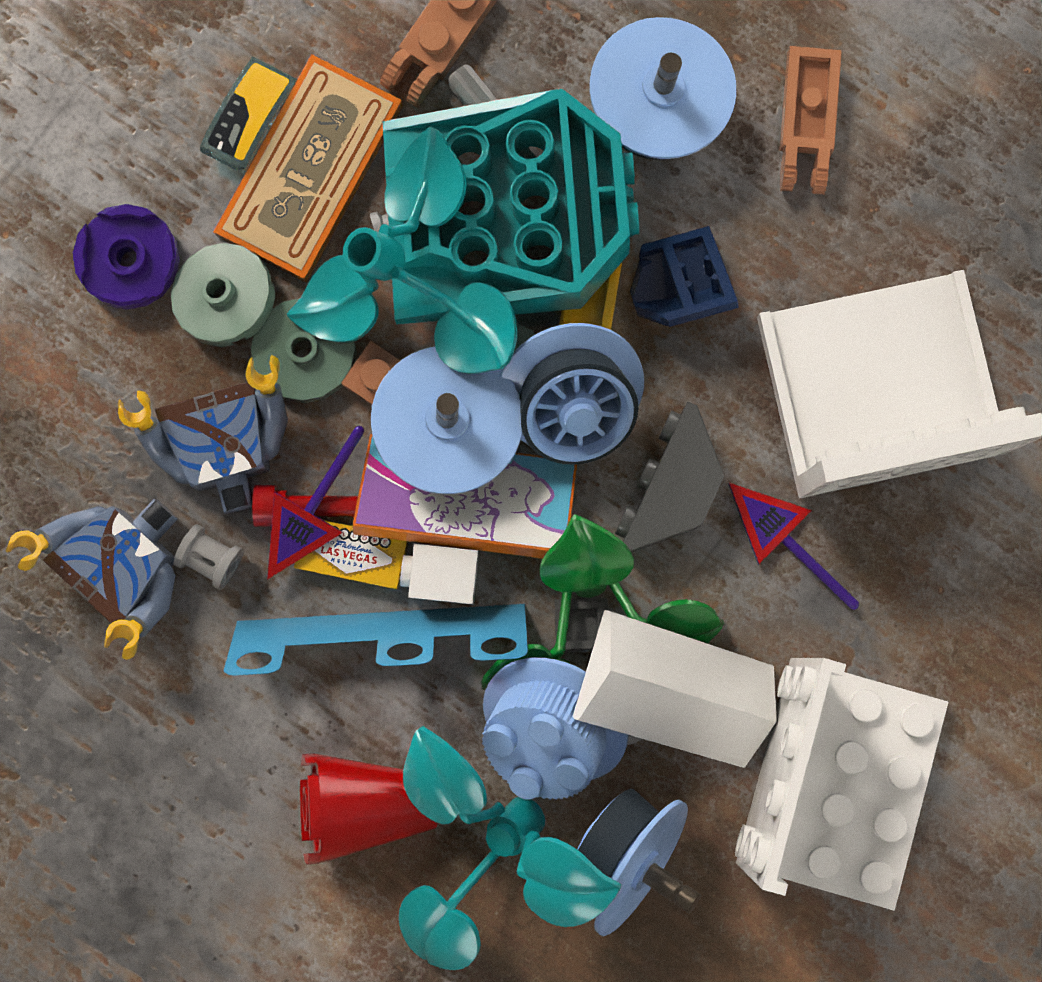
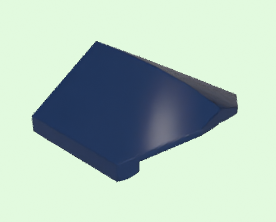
(681, 279)

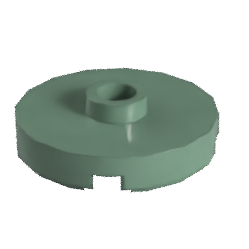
(242, 306)
(305, 377)

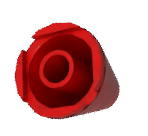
(354, 807)

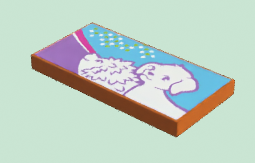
(512, 514)

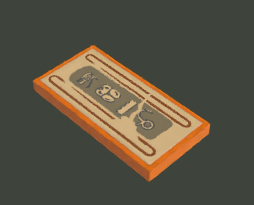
(308, 168)

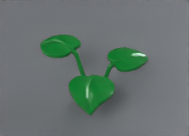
(588, 561)

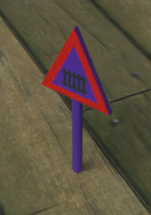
(769, 524)
(295, 529)

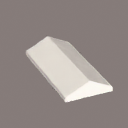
(677, 691)

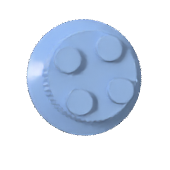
(534, 734)

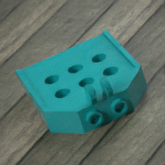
(583, 222)

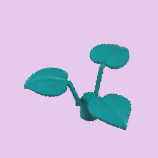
(338, 300)
(560, 879)

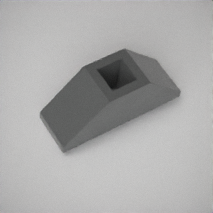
(677, 486)

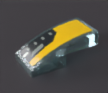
(247, 115)

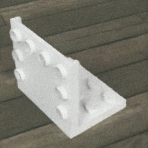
(886, 386)
(840, 784)

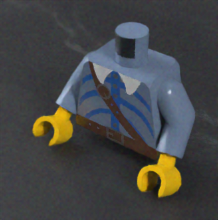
(217, 435)
(110, 564)

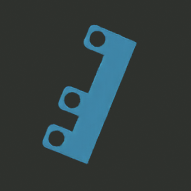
(388, 628)

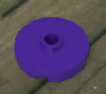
(108, 238)

